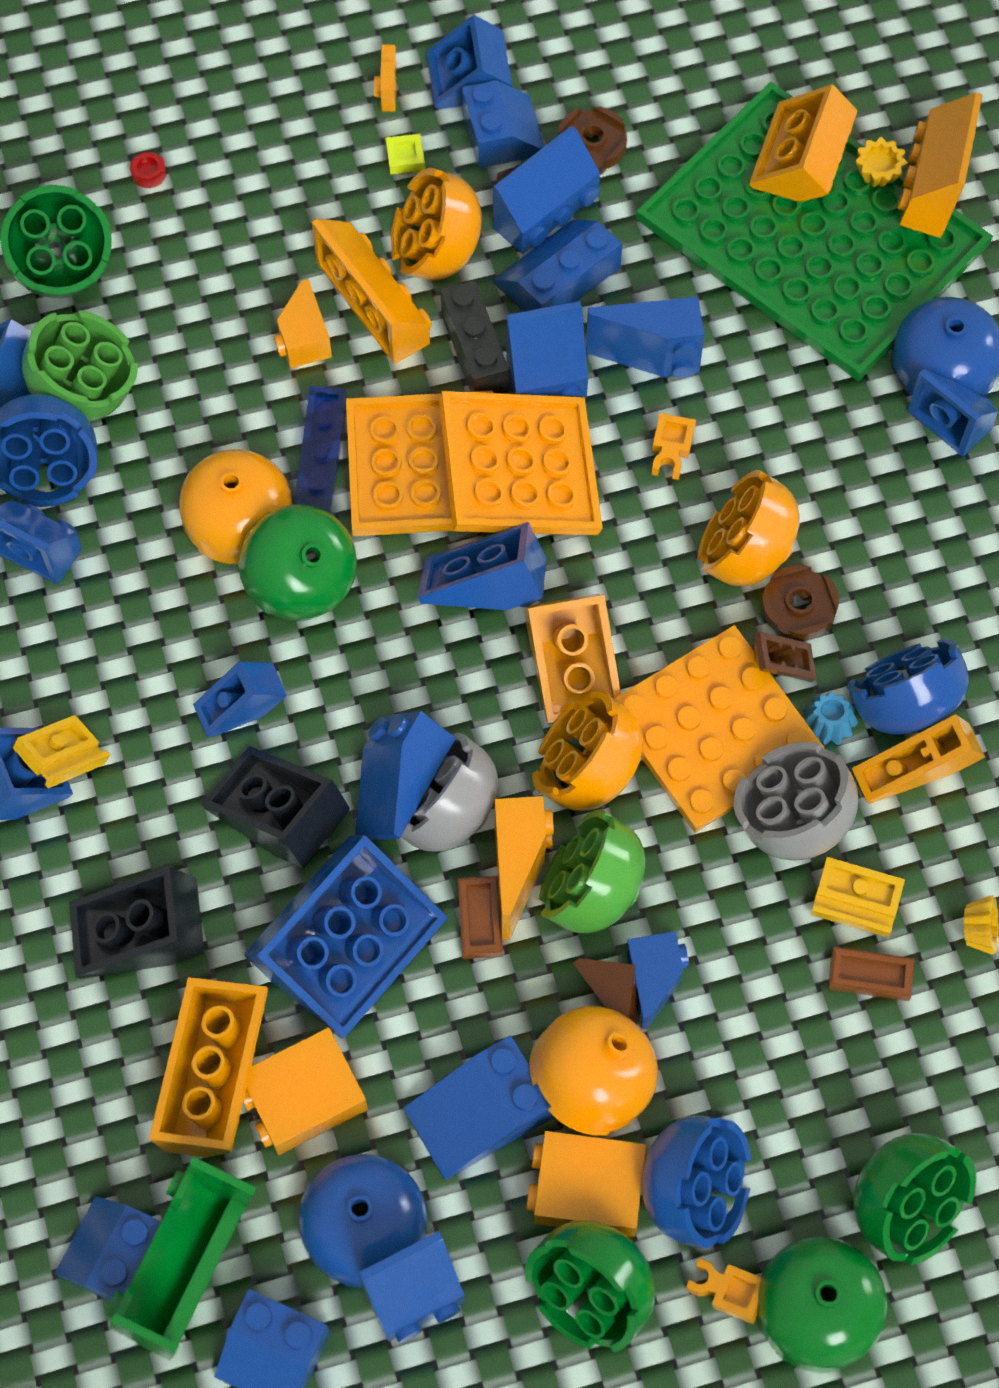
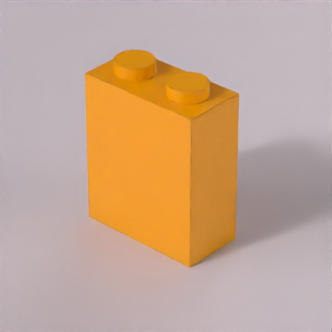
(303, 1092)
(587, 1181)

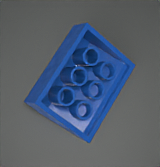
(346, 935)

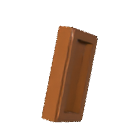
(480, 917)
(871, 974)

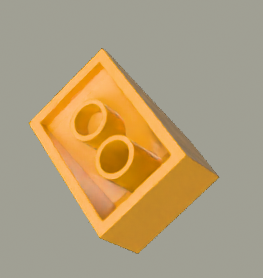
(571, 651)
(521, 838)

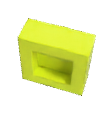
(405, 154)

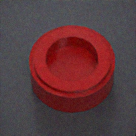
(148, 170)

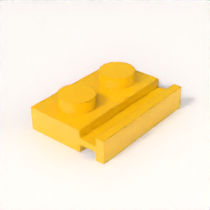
(61, 751)
(857, 897)

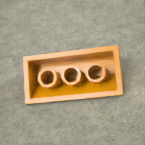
(939, 165)
(370, 289)
(208, 1067)

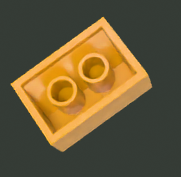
(804, 145)

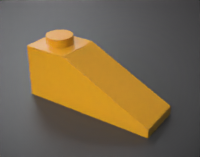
(919, 760)

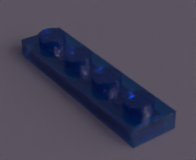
(321, 447)

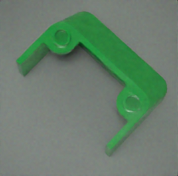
(180, 1258)

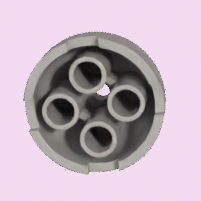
(797, 801)
(463, 806)

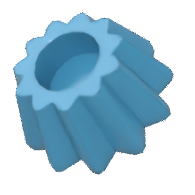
(830, 718)

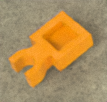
(386, 83)
(672, 441)
(733, 1291)

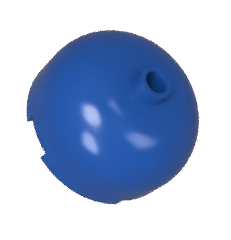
(950, 340)
(47, 431)
(909, 705)
(682, 1170)
(347, 1243)

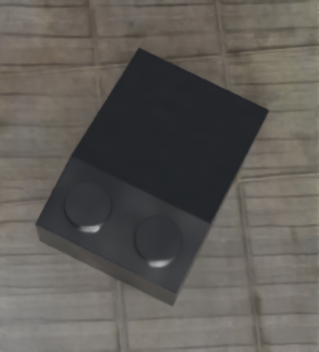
(278, 805)
(137, 924)

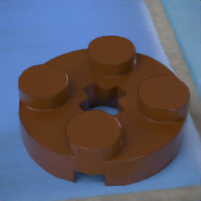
(607, 126)
(810, 586)

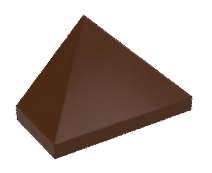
(784, 656)
(612, 983)

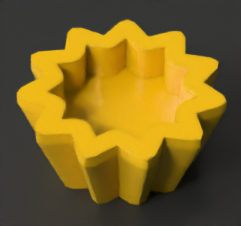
(880, 162)
(982, 924)

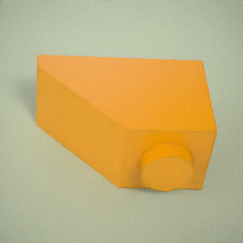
(302, 329)

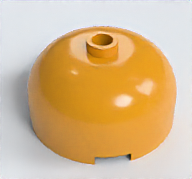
(448, 222)
(226, 498)
(760, 535)
(604, 767)
(594, 1069)

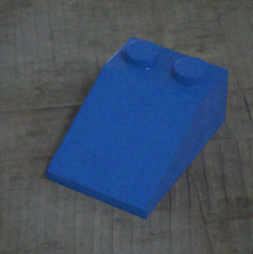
(649, 336)
(547, 351)
(487, 573)
(397, 771)
(478, 1108)
(413, 1288)

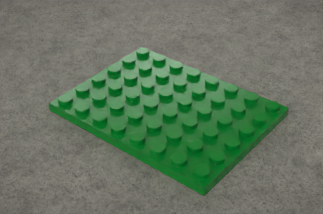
(820, 267)

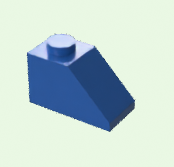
(239, 697)
(658, 970)

